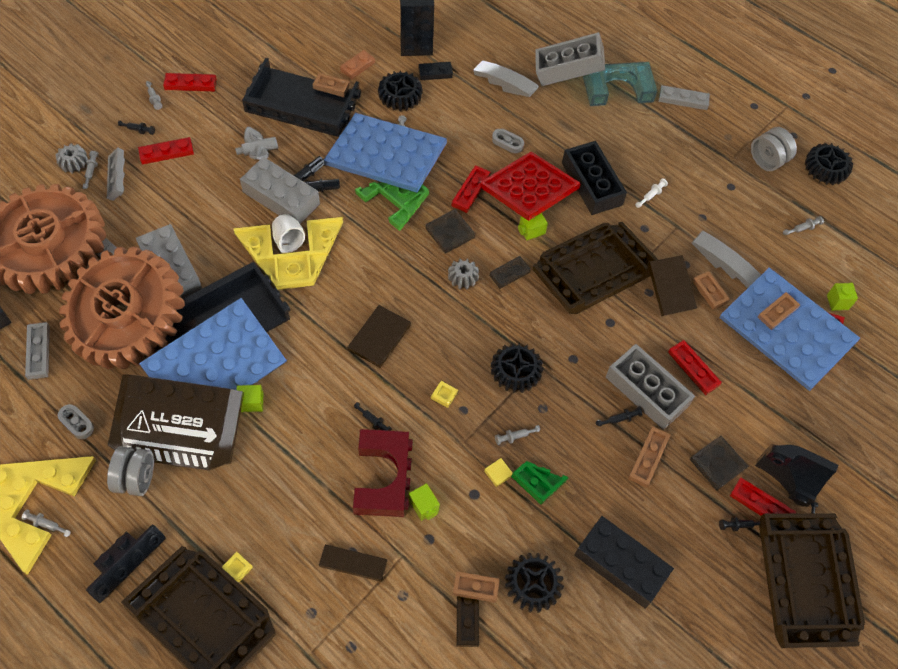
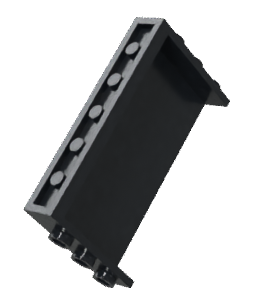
(295, 102)
(243, 283)

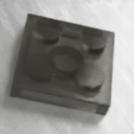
(450, 231)
(719, 463)

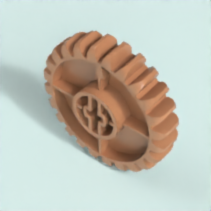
(47, 237)
(133, 333)

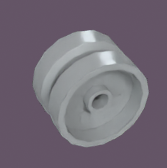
(773, 148)
(130, 471)

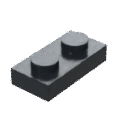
(437, 70)

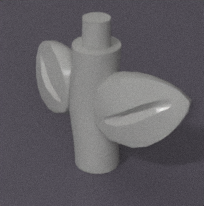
(256, 145)

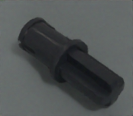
(310, 169)
(321, 185)

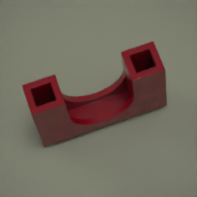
(391, 499)

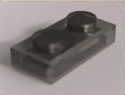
(509, 272)

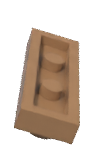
(649, 457)

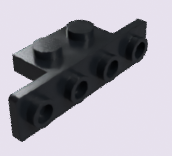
(122, 560)

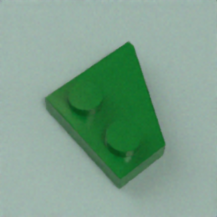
(538, 481)

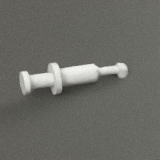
(656, 189)

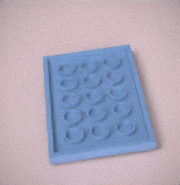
(385, 152)
(803, 343)
(219, 352)

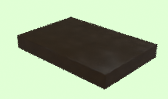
(672, 285)
(379, 336)

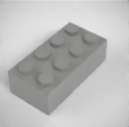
(570, 59)
(279, 190)
(167, 245)
(649, 386)

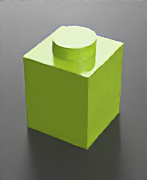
(533, 228)
(842, 296)
(252, 398)
(424, 502)

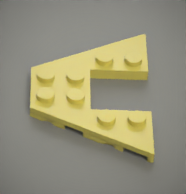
(294, 268)
(16, 485)

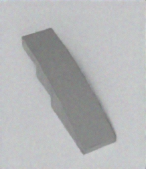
(509, 80)
(723, 256)

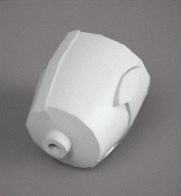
(287, 231)

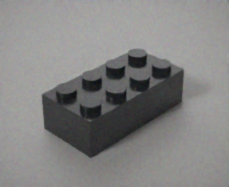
(416, 27)
(598, 181)
(623, 562)

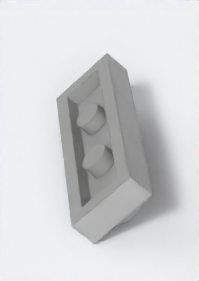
(684, 97)
(115, 174)
(37, 351)

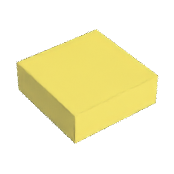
(444, 394)
(498, 472)
(237, 567)

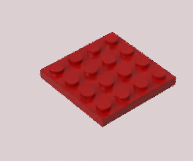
(530, 185)

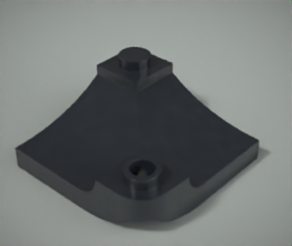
(797, 470)

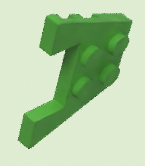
(404, 199)

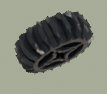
(400, 90)
(828, 164)
(531, 366)
(539, 588)

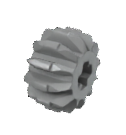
(71, 158)
(463, 274)

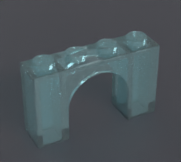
(636, 74)

